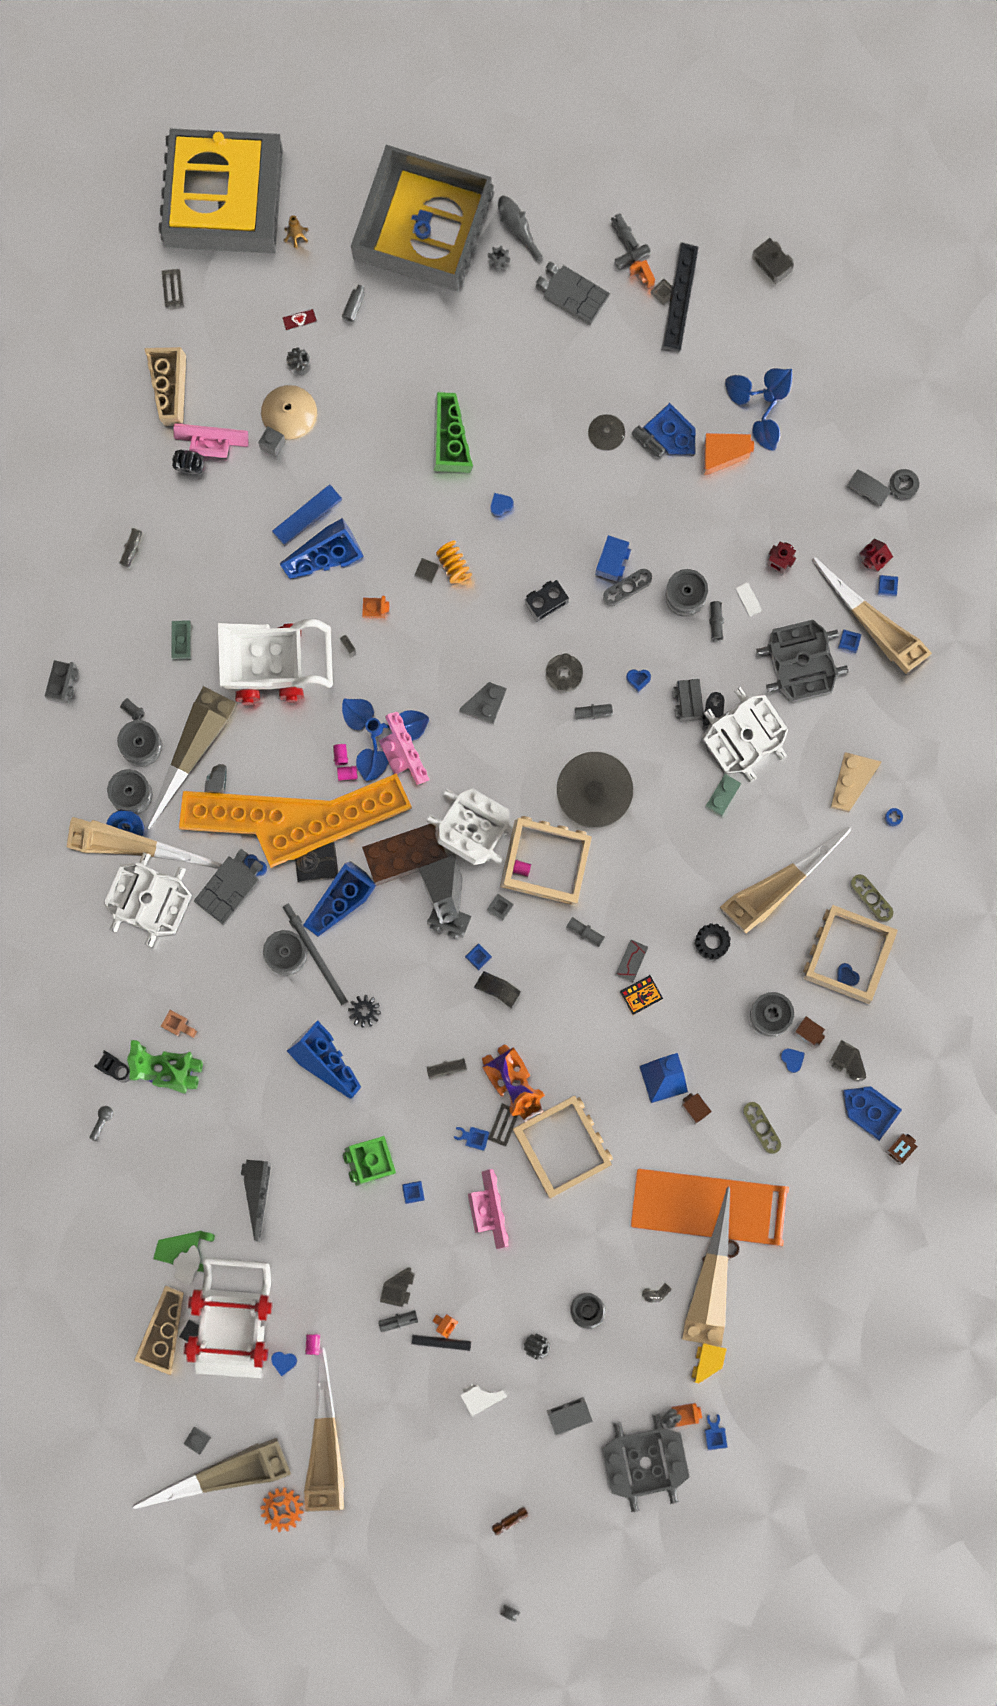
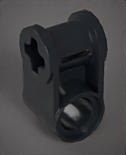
(717, 710)
(111, 1065)

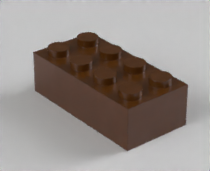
(403, 854)

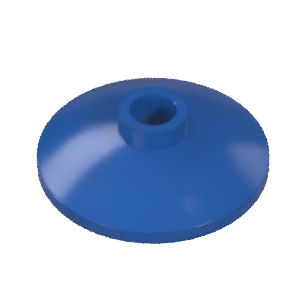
(120, 817)

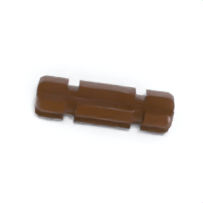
(510, 1521)

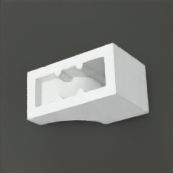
(478, 1400)

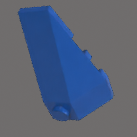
(327, 549)
(344, 895)
(319, 1056)

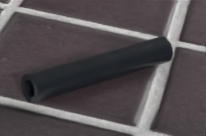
(441, 1342)

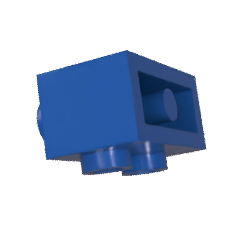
(612, 558)

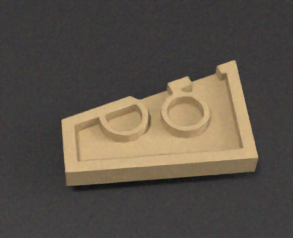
(852, 780)

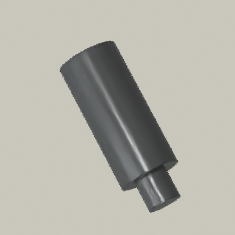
(353, 304)

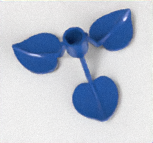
(778, 386)
(360, 713)

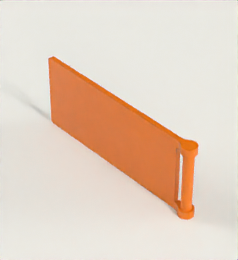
(693, 1204)

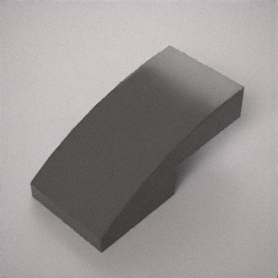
(869, 486)

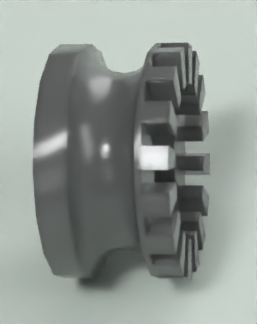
(671, 1418)
(510, 1613)

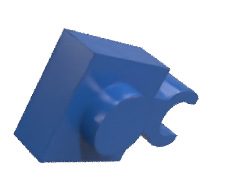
(475, 1138)
(715, 1436)

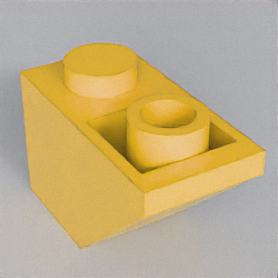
(709, 1361)

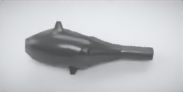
(517, 222)

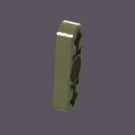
(858, 890)
(754, 1127)

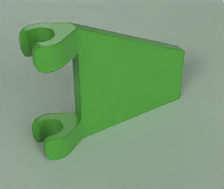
(170, 1248)

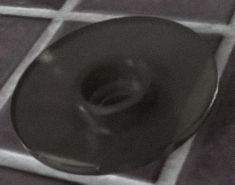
(605, 440)

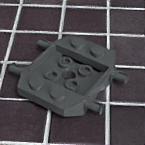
(787, 664)
(652, 1478)

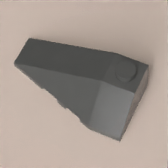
(256, 1181)

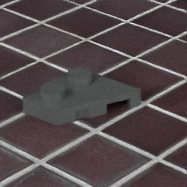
(485, 703)

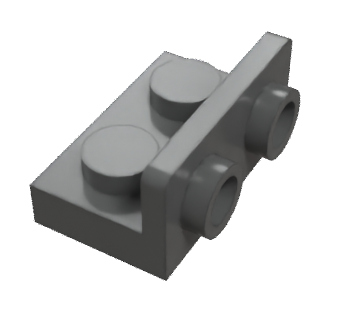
(61, 681)
(454, 928)

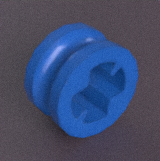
(417, 231)
(889, 820)

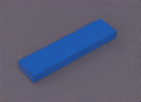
(307, 515)

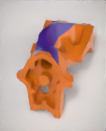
(503, 1069)

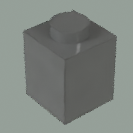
(271, 441)

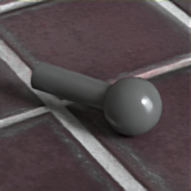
(105, 1113)

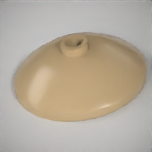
(292, 422)

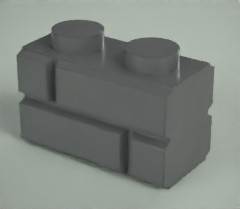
(689, 700)

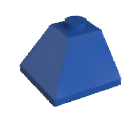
(664, 1078)

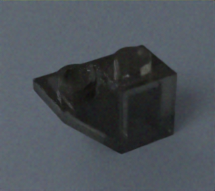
(497, 989)
(849, 1060)
(396, 1288)

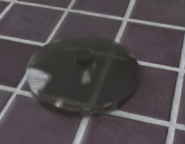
(594, 790)

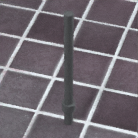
(295, 921)

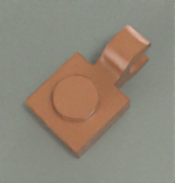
(176, 1024)

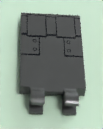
(573, 292)
(228, 887)

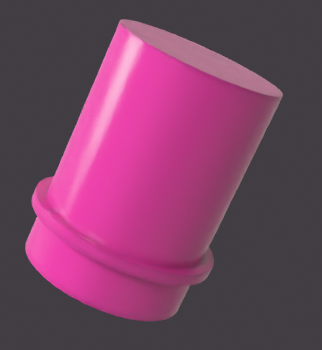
(340, 754)
(347, 773)
(521, 868)
(312, 1344)

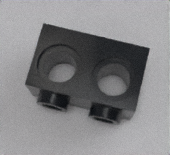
(549, 604)

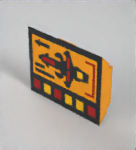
(641, 995)

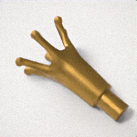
(295, 230)

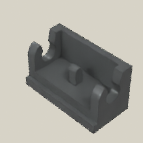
(569, 1416)

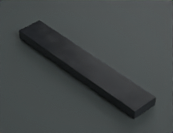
(680, 297)

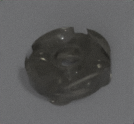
(564, 683)

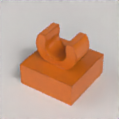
(446, 1325)

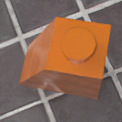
(725, 450)

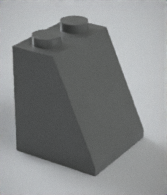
(443, 887)

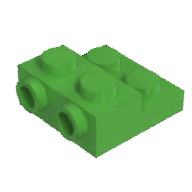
(369, 1161)

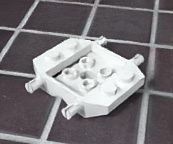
(734, 724)
(453, 830)
(143, 914)

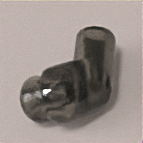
(656, 1295)

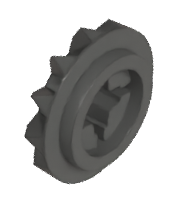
(904, 475)

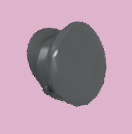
(587, 1310)

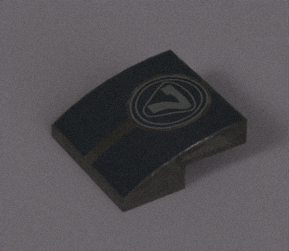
(317, 864)

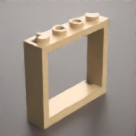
(508, 883)
(834, 985)
(595, 1137)

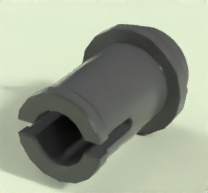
(133, 710)

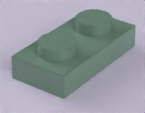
(181, 640)
(723, 795)

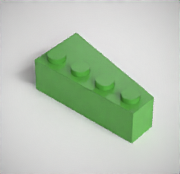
(450, 442)

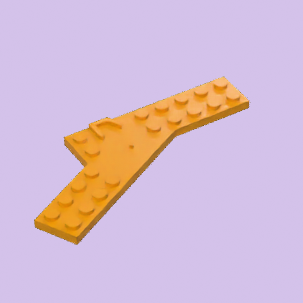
(293, 825)

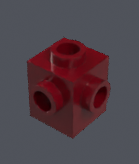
(875, 555)
(781, 557)

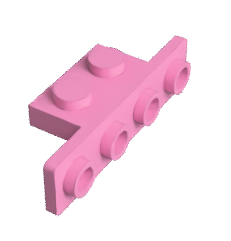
(210, 440)
(400, 750)
(487, 1210)

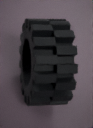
(716, 930)

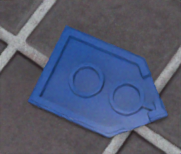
(672, 431)
(870, 1110)

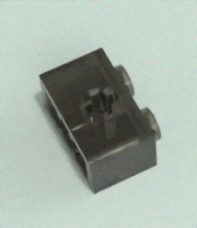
(773, 269)

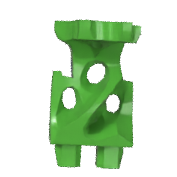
(171, 1076)

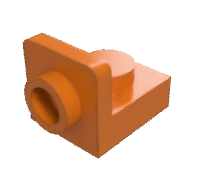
(645, 273)
(375, 607)
(690, 1414)

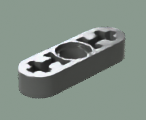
(618, 599)

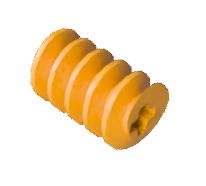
(452, 564)

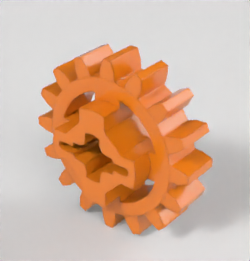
(293, 1515)

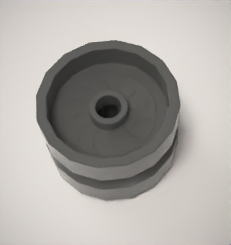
(696, 595)
(131, 750)
(126, 781)
(289, 963)
(775, 1003)

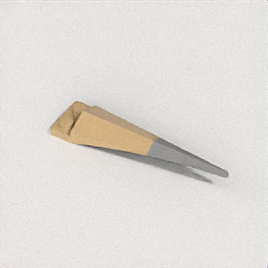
(708, 1305)

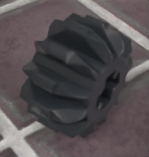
(188, 462)
(358, 1015)

